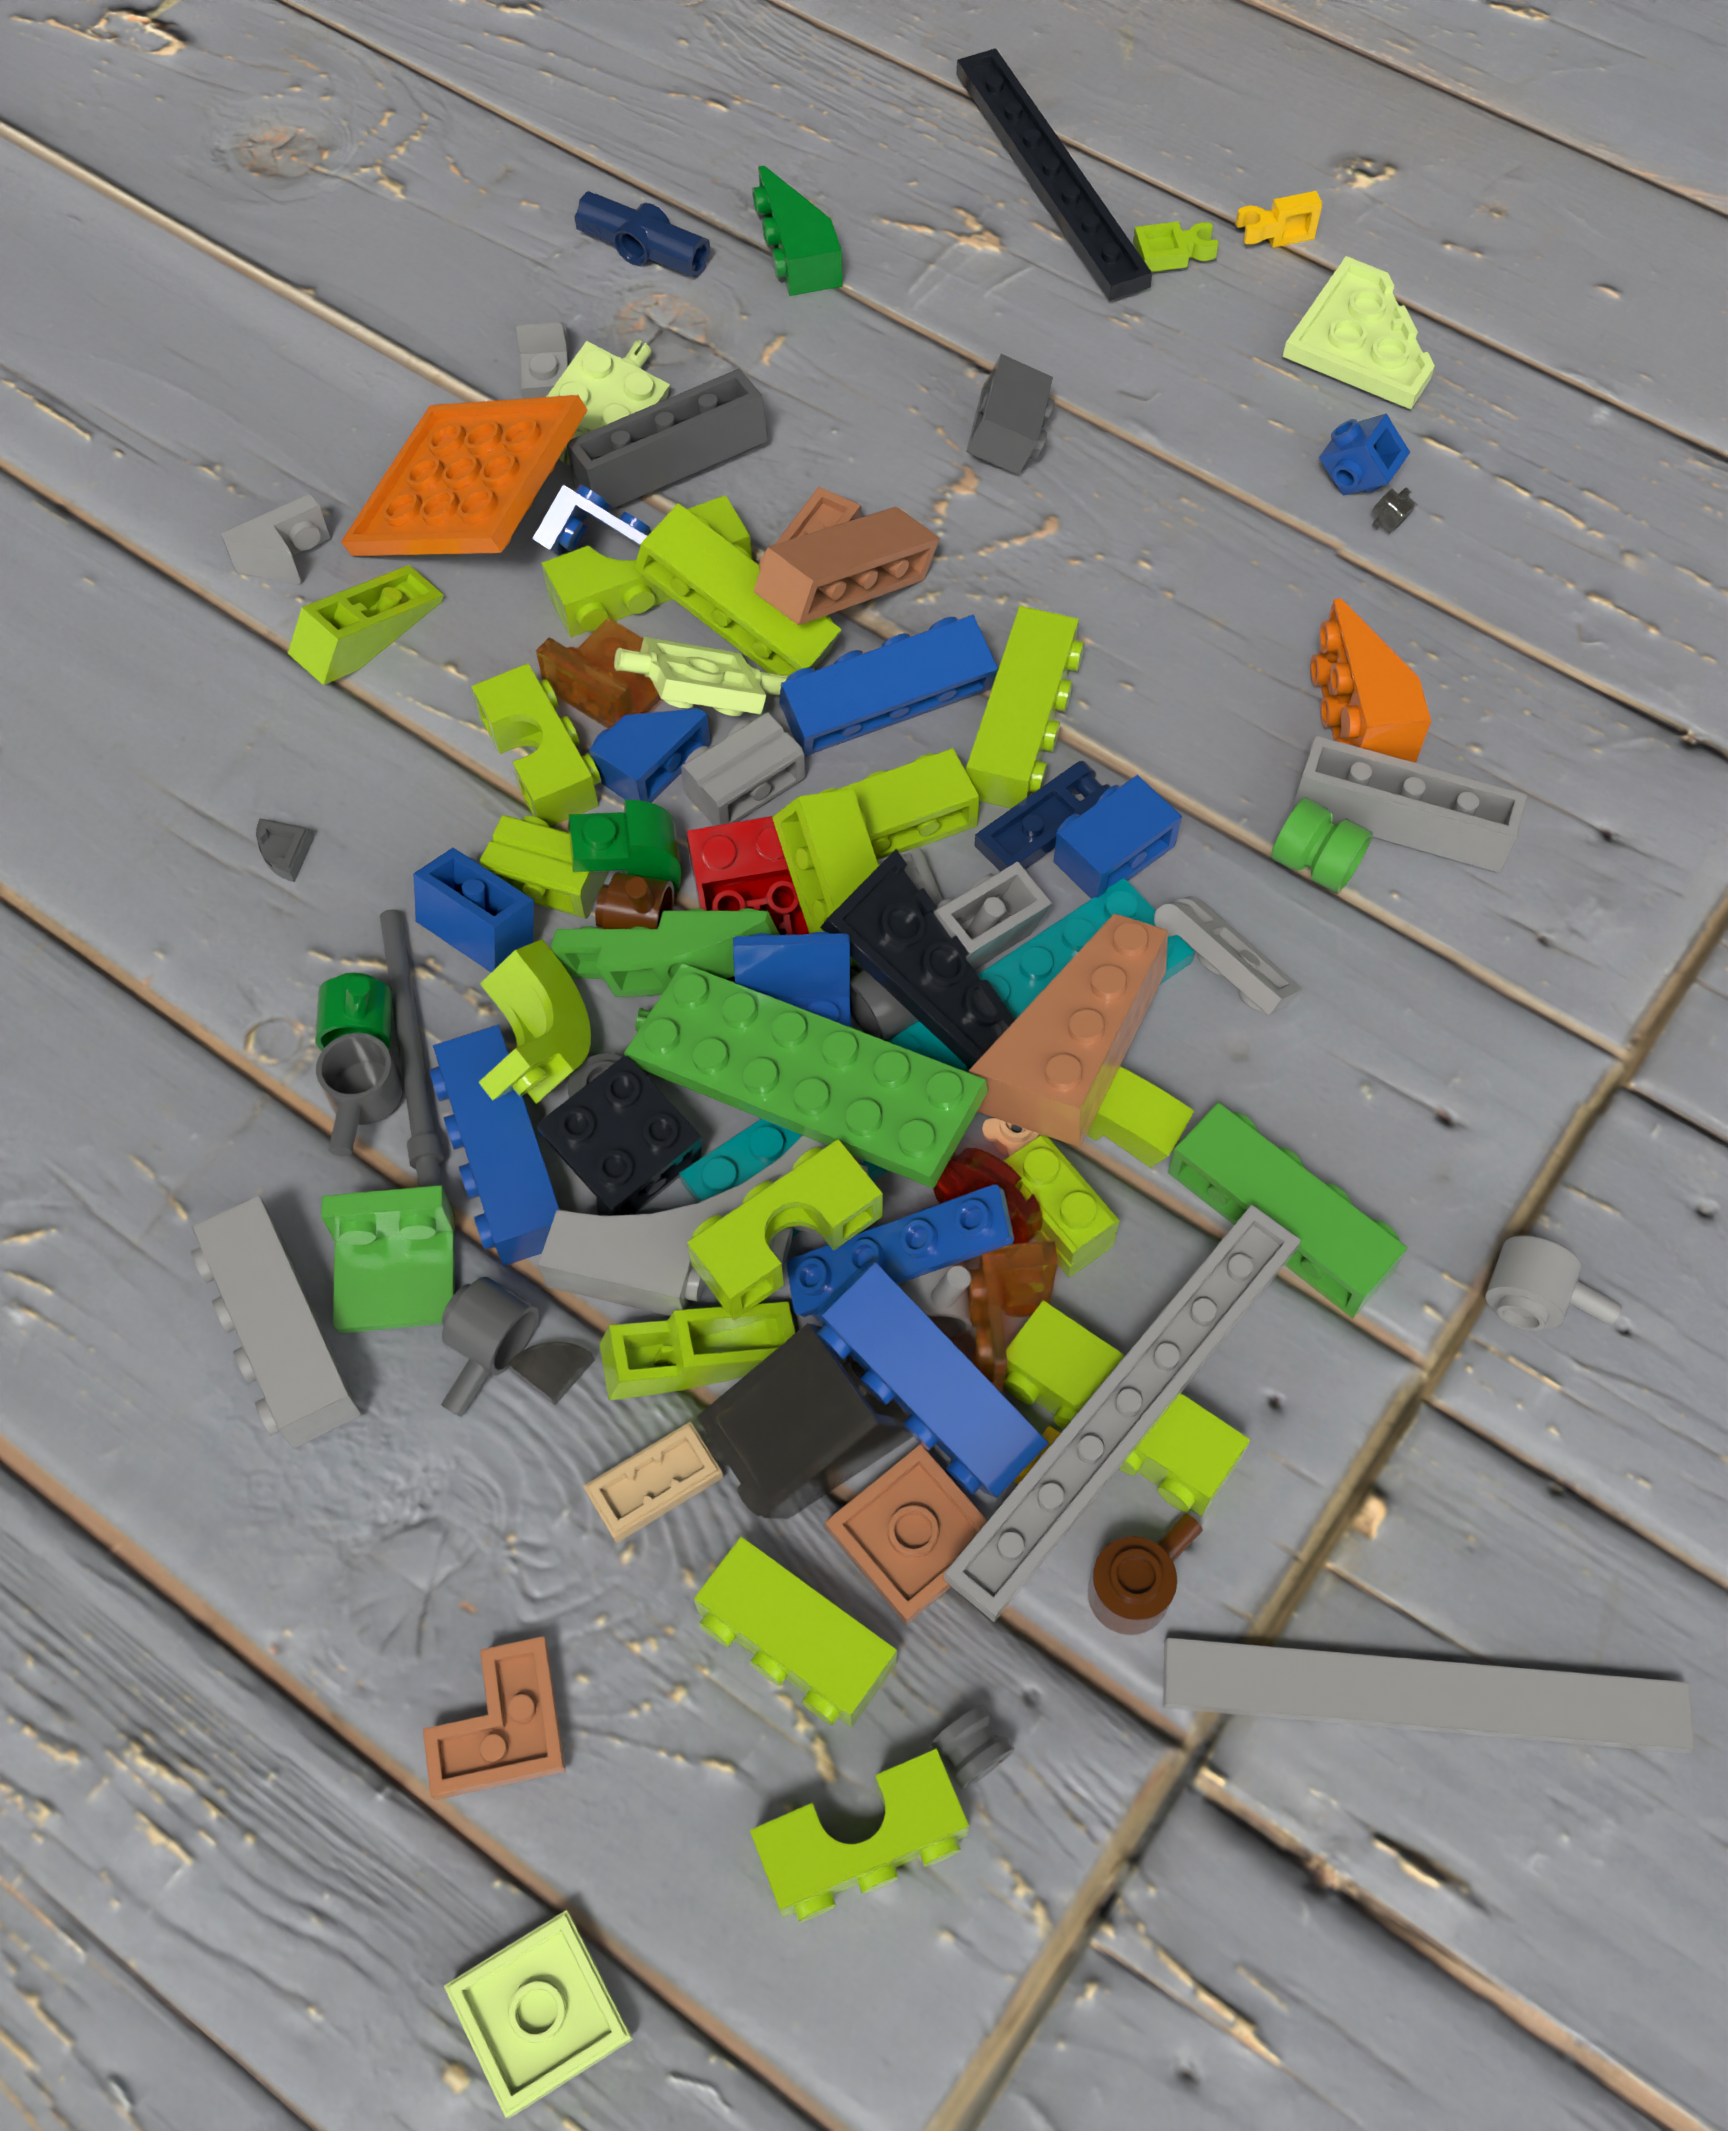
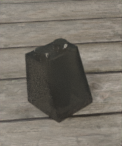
(800, 1426)

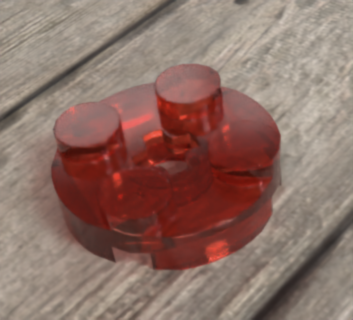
(979, 1169)

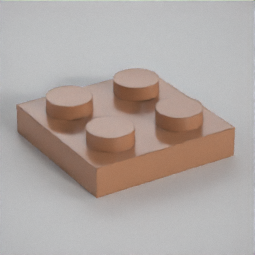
(907, 1532)

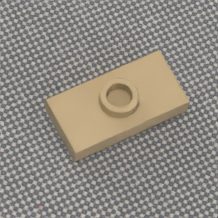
(653, 1482)

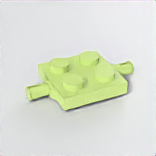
(609, 386)
(700, 676)

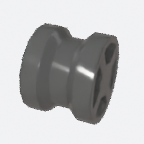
(972, 1746)

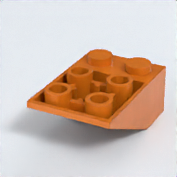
(1367, 688)

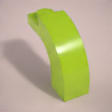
(546, 1020)

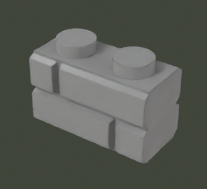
(743, 770)

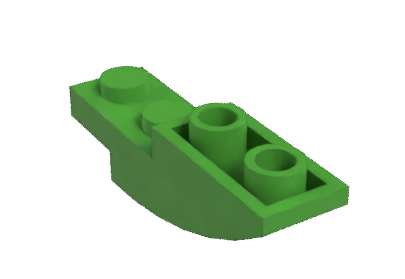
(646, 959)

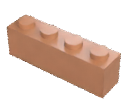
(845, 564)

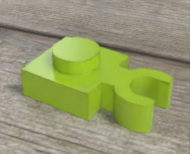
(1169, 247)

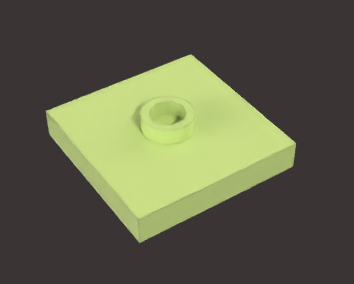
(537, 2014)

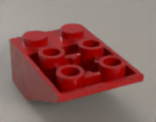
(745, 868)

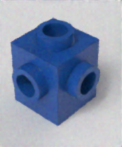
(1364, 454)

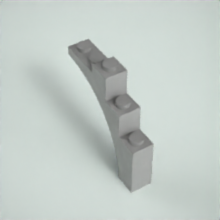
(645, 1256)

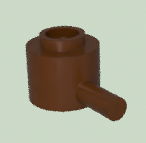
(633, 902)
(1138, 1578)

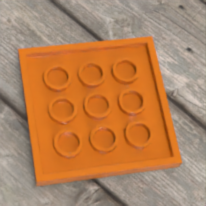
(465, 477)

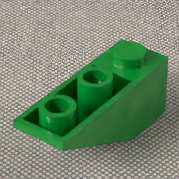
(802, 237)

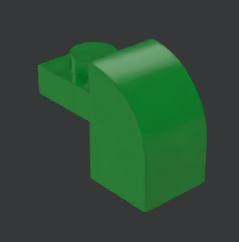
(635, 841)

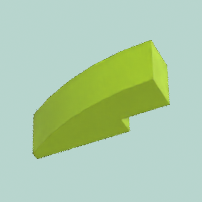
(1140, 1118)
(690, 1349)

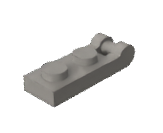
(1228, 954)

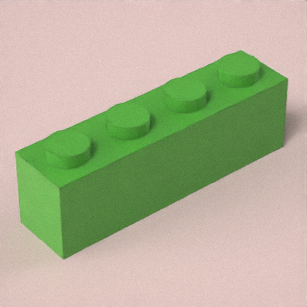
(1237, 1167)

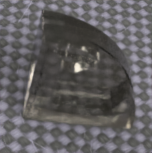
(551, 1367)

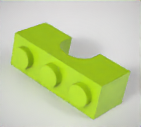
(522, 713)
(821, 1193)
(811, 1866)

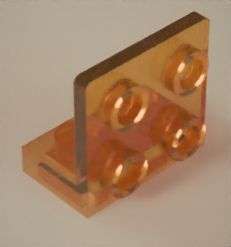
(588, 676)
(1009, 1282)

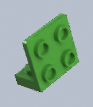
(391, 1257)

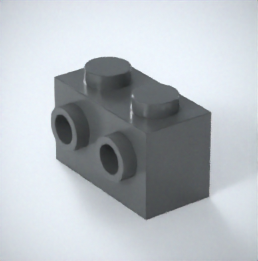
(1011, 415)

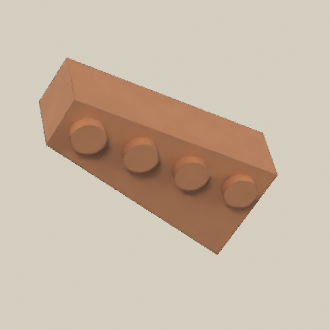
(1072, 1038)

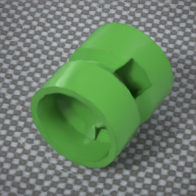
(1326, 847)

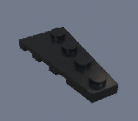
(918, 962)

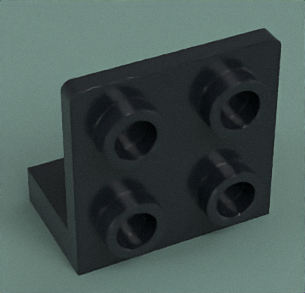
(622, 1138)

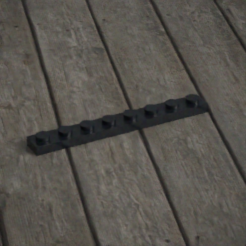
(1054, 175)

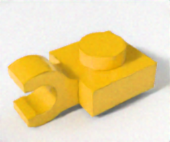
(1288, 222)

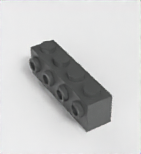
(714, 425)

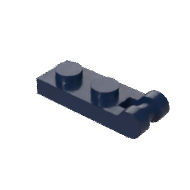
(1031, 826)

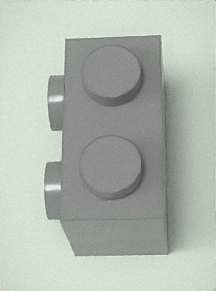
(994, 913)

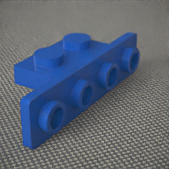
(905, 1247)

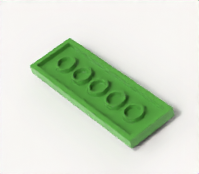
(808, 1074)

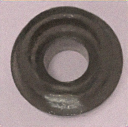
(1393, 510)

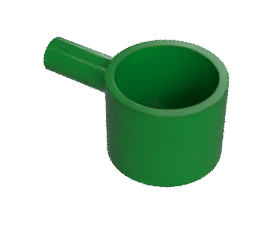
(353, 1005)

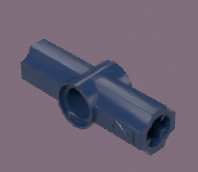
(642, 234)

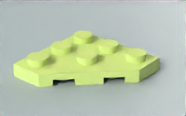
(1362, 336)

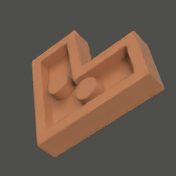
(517, 1736)

